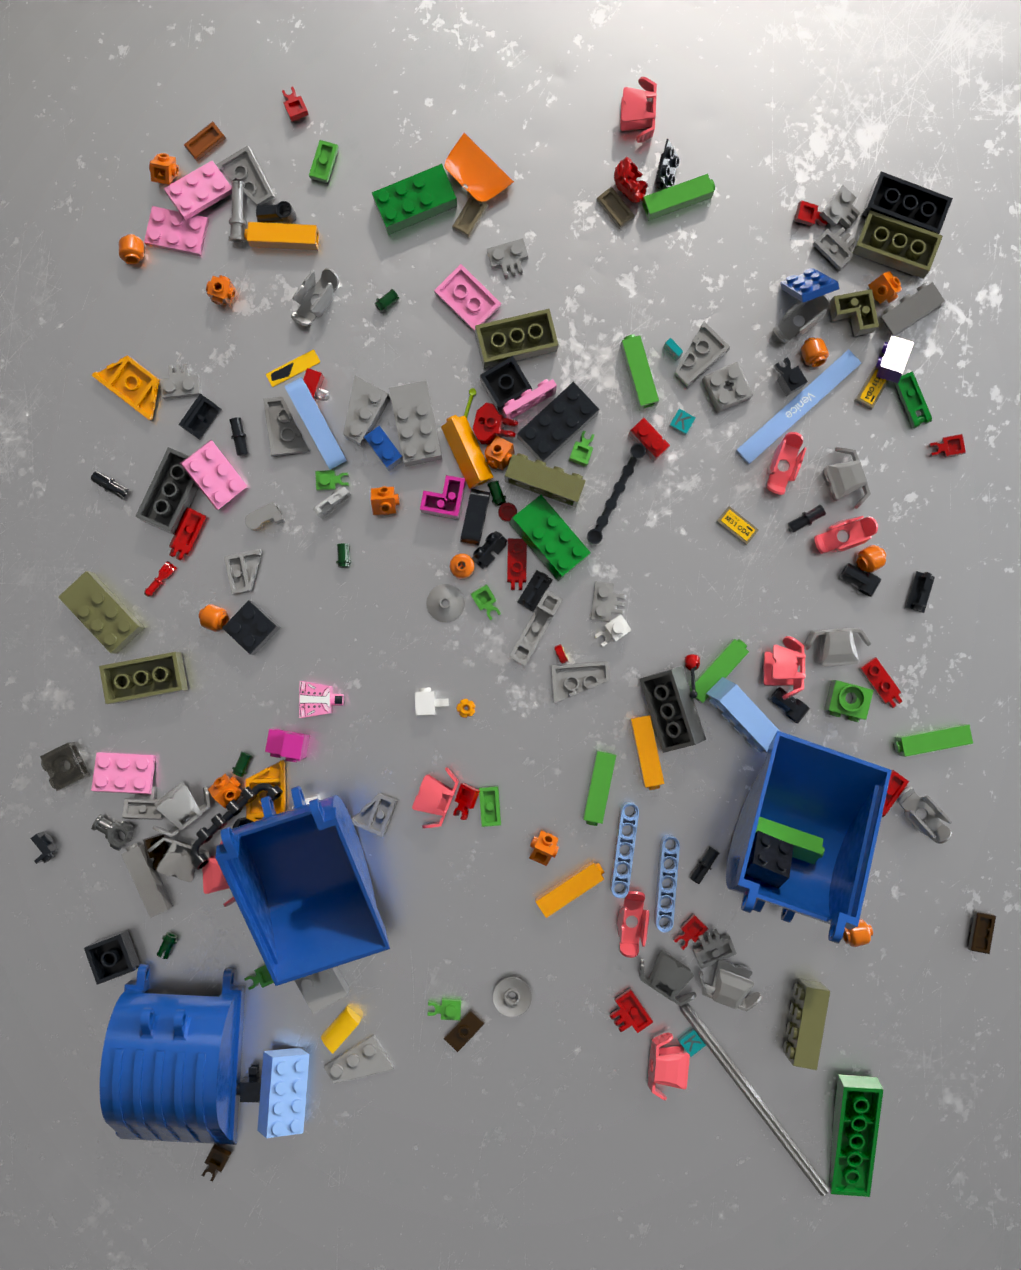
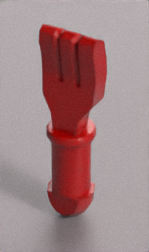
(164, 573)

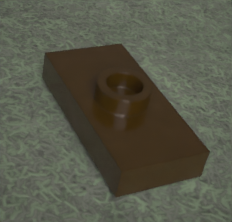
(982, 932)
(464, 1030)

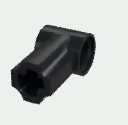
(274, 213)
(864, 581)
(793, 708)

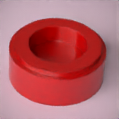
(507, 511)
(561, 653)

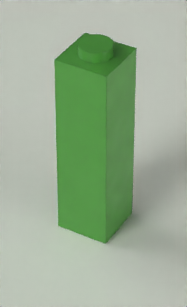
(678, 197)
(639, 371)
(720, 667)
(933, 740)
(599, 788)
(806, 846)

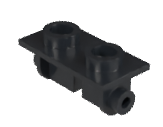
(493, 543)
(534, 590)
(920, 591)

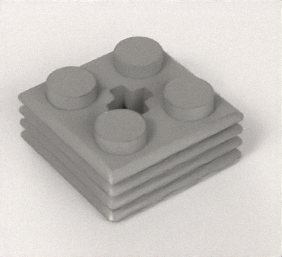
(723, 398)

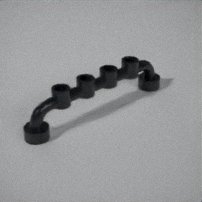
(595, 535)
(219, 821)

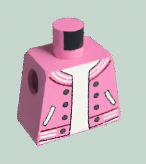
(317, 699)

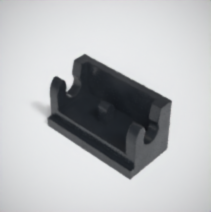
(200, 416)

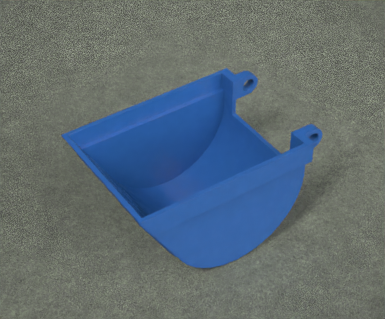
(824, 797)
(303, 887)
(173, 1064)

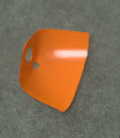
(476, 170)

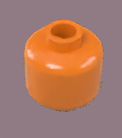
(131, 249)
(814, 352)
(871, 558)
(467, 570)
(213, 617)
(858, 936)

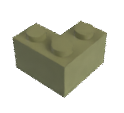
(858, 307)

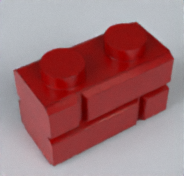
(645, 434)

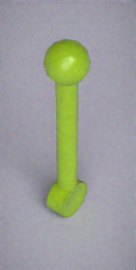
(472, 392)

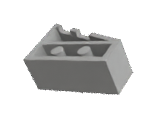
(912, 308)
(364, 410)

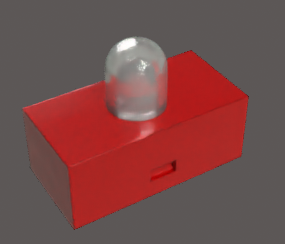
(314, 380)

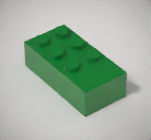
(415, 199)
(549, 537)

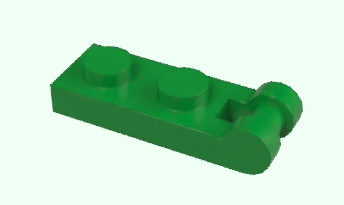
(913, 400)

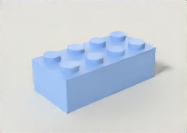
(743, 714)
(283, 1092)

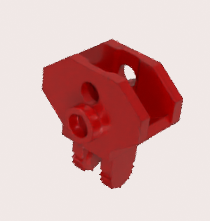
(490, 423)

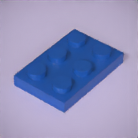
(809, 285)

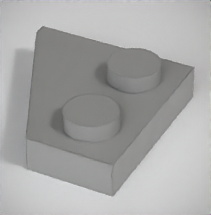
(332, 502)
(242, 570)
(376, 815)

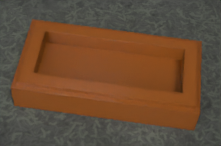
(204, 141)

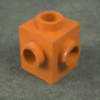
(163, 168)
(885, 288)
(223, 295)
(499, 453)
(384, 500)
(225, 790)
(543, 848)

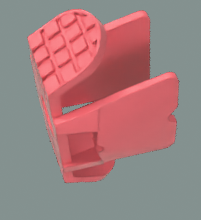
(637, 111)
(788, 451)
(858, 532)
(783, 665)
(435, 797)
(214, 879)
(630, 936)
(670, 1065)

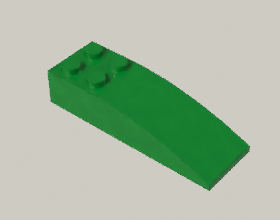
(855, 1134)

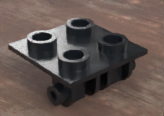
(667, 166)

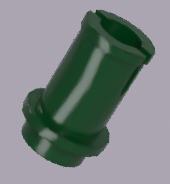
(385, 301)
(496, 493)
(343, 555)
(242, 764)
(167, 945)

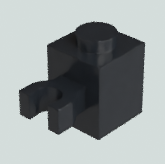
(791, 379)
(250, 1086)

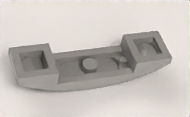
(535, 628)

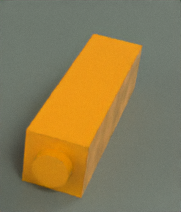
(282, 236)
(466, 451)
(647, 752)
(570, 888)

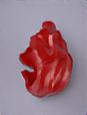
(625, 180)

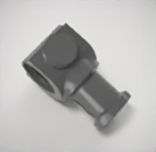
(111, 831)

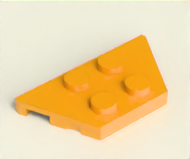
(131, 384)
(272, 775)

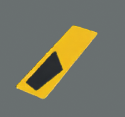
(293, 368)

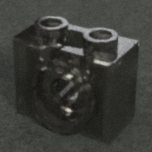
(54, 762)

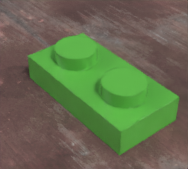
(323, 161)
(490, 806)

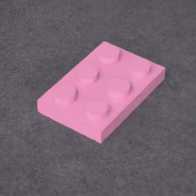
(198, 190)
(170, 231)
(467, 297)
(529, 399)
(213, 474)
(123, 773)

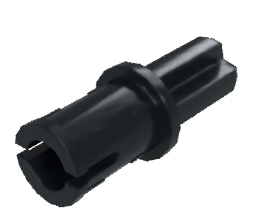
(238, 436)
(109, 484)
(806, 518)
(704, 865)

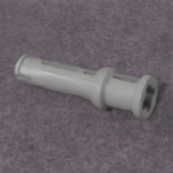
(237, 222)

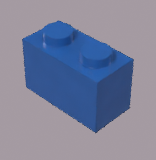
(384, 448)

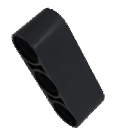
(475, 517)

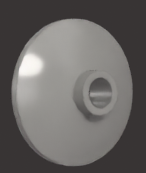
(452, 610)
(512, 1006)

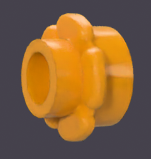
(464, 713)

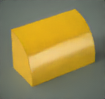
(340, 1029)

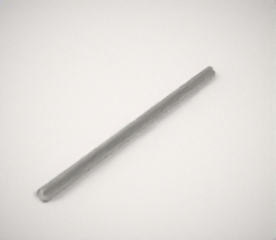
(754, 1099)

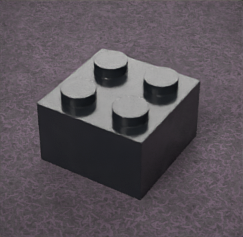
(504, 382)
(251, 627)
(769, 860)
(112, 957)

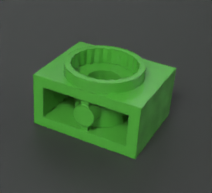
(838, 705)

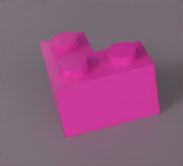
(445, 504)
(287, 744)

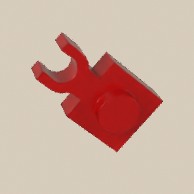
(294, 105)
(808, 214)
(950, 446)
(466, 798)
(692, 929)

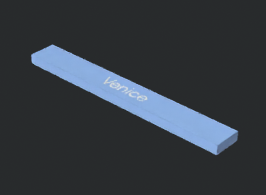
(798, 406)

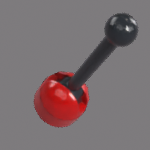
(692, 662)

